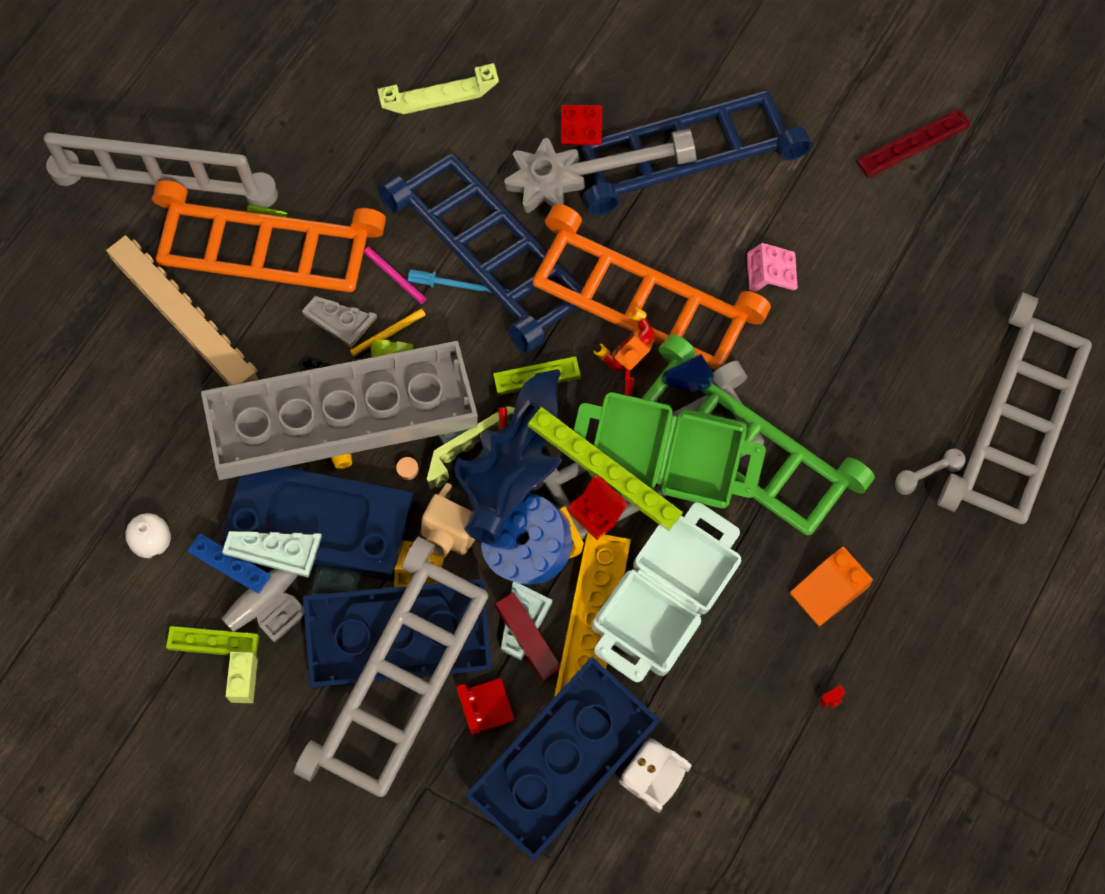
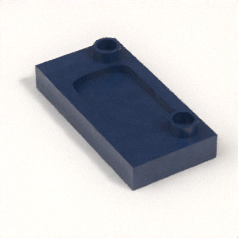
(357, 520)
(349, 624)
(562, 758)

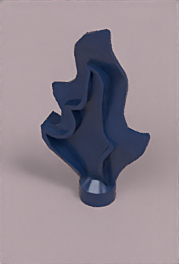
(509, 461)

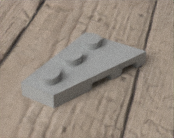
(340, 321)

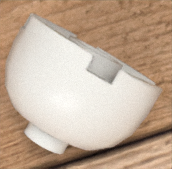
(147, 535)

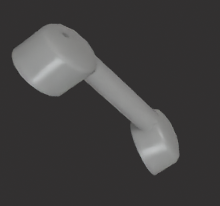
(907, 480)

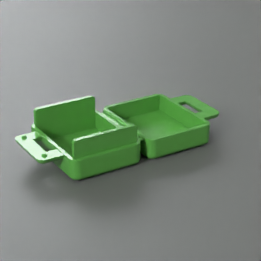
(686, 454)

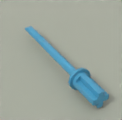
(430, 279)

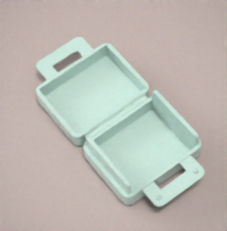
(655, 610)

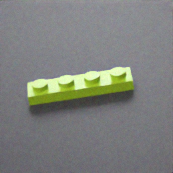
(514, 379)
(211, 641)

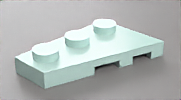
(536, 607)

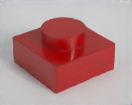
(832, 698)

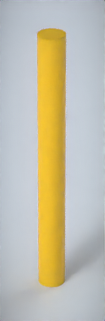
(388, 332)

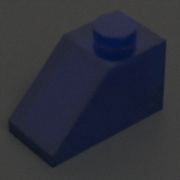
(690, 375)

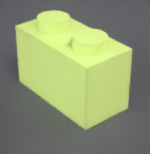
(241, 677)

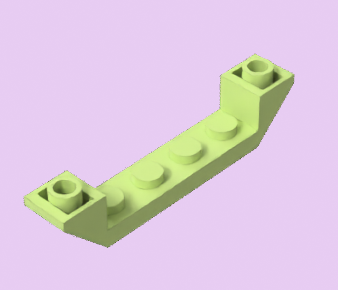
(439, 94)
(446, 453)

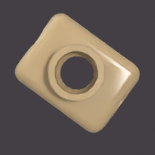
(445, 524)

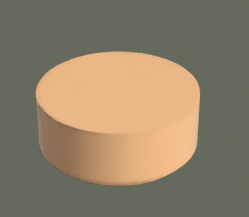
(407, 468)

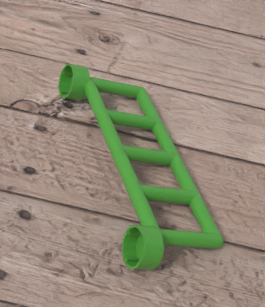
(850, 474)

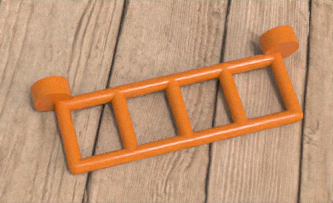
(173, 196)
(565, 222)

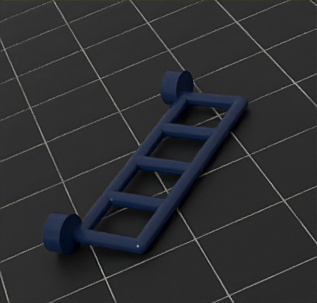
(792, 144)

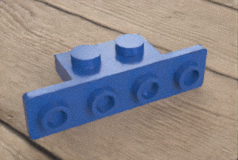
(237, 569)

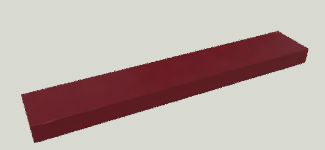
(913, 143)

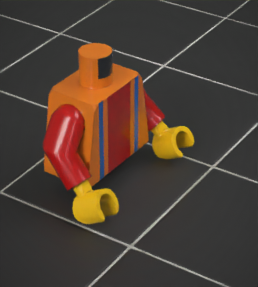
(632, 348)

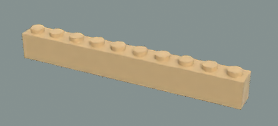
(180, 312)

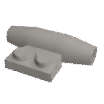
(272, 607)

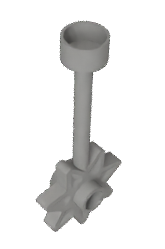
(550, 175)

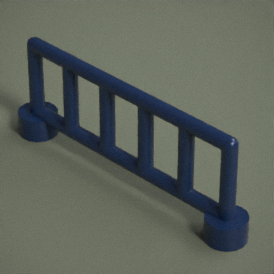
(526, 331)

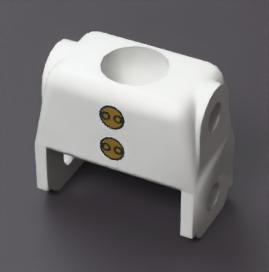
(654, 774)

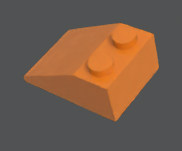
(831, 586)

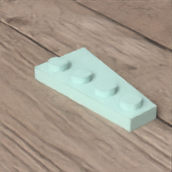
(279, 551)

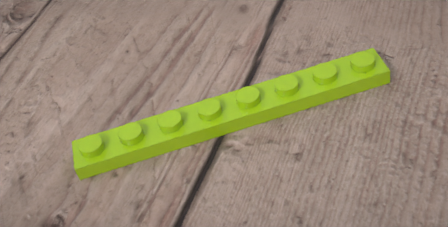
(600, 464)

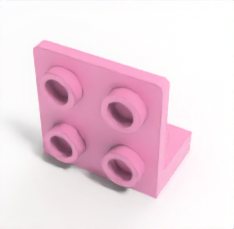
(771, 266)

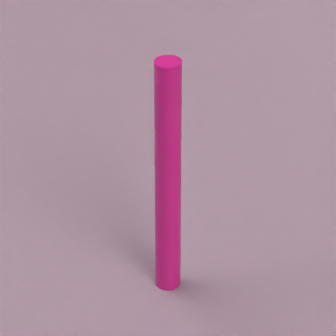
(395, 275)

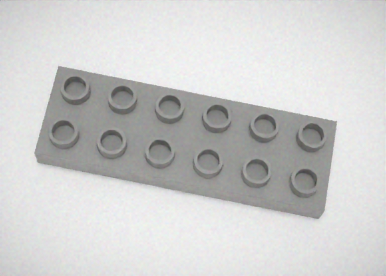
(338, 410)

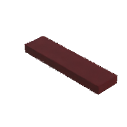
(527, 636)

